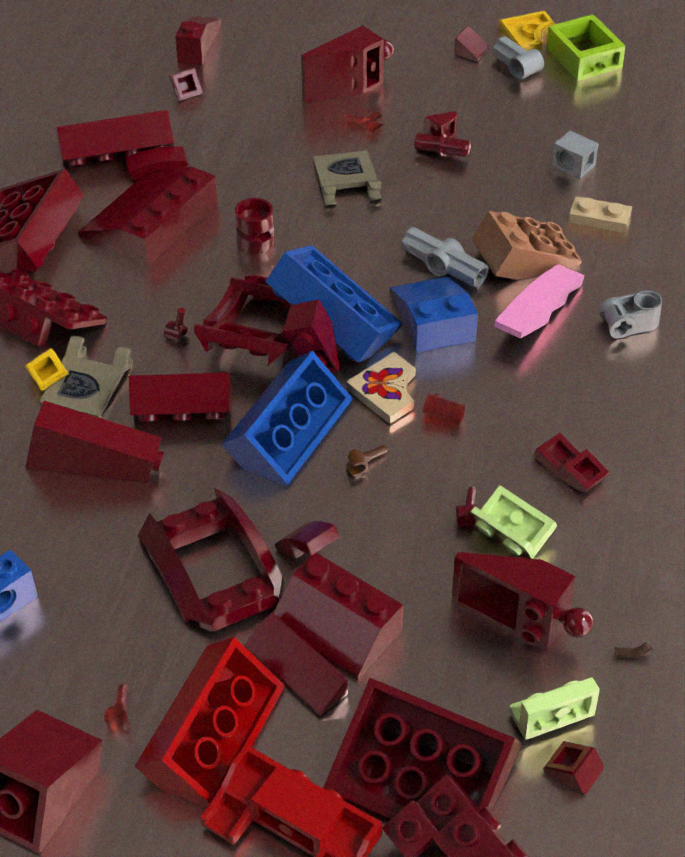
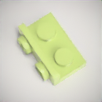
(555, 708)

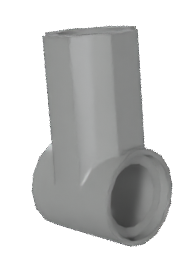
(520, 61)

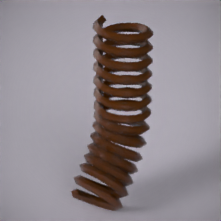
(643, 650)

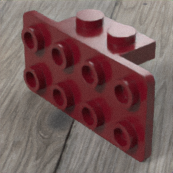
(32, 305)

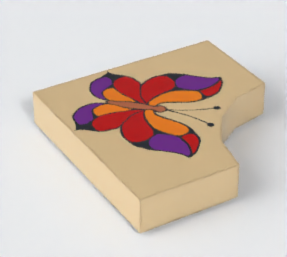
(385, 387)

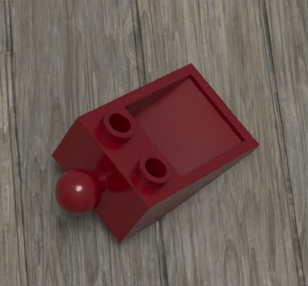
(345, 66)
(519, 596)

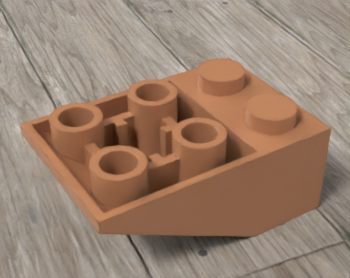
(522, 246)

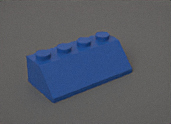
(357, 318)
(288, 420)

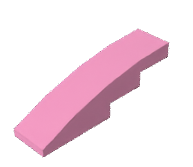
(538, 300)

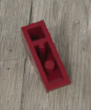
(195, 39)

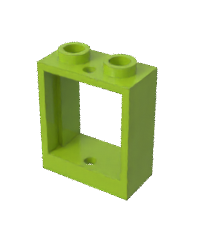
(581, 64)

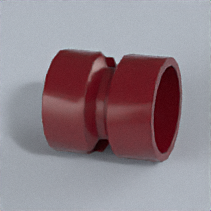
(254, 225)

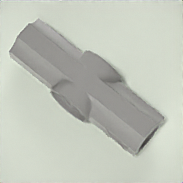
(445, 257)

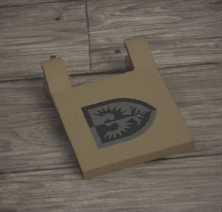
(346, 171)
(89, 382)

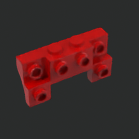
(290, 807)

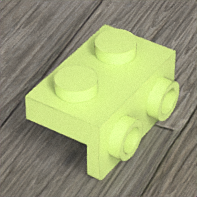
(515, 522)

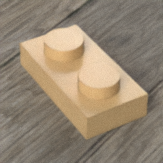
(600, 214)

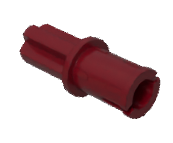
(442, 144)

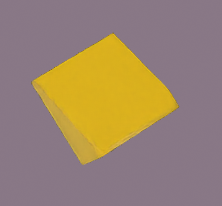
(46, 369)

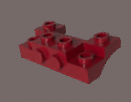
(451, 821)

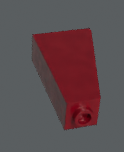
(91, 446)

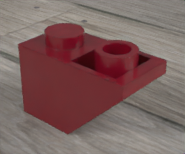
(311, 329)

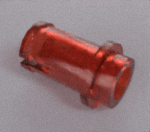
(444, 408)

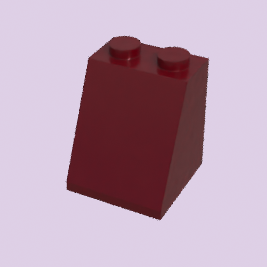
(43, 776)

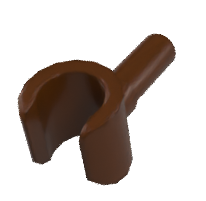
(358, 461)

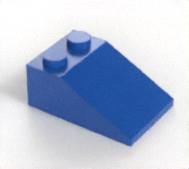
(436, 313)

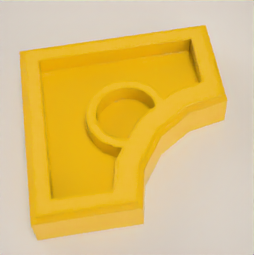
(527, 29)

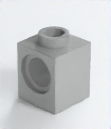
(574, 154)

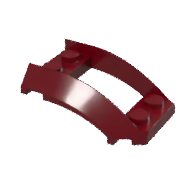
(221, 327)
(205, 519)

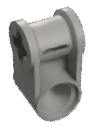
(633, 314)

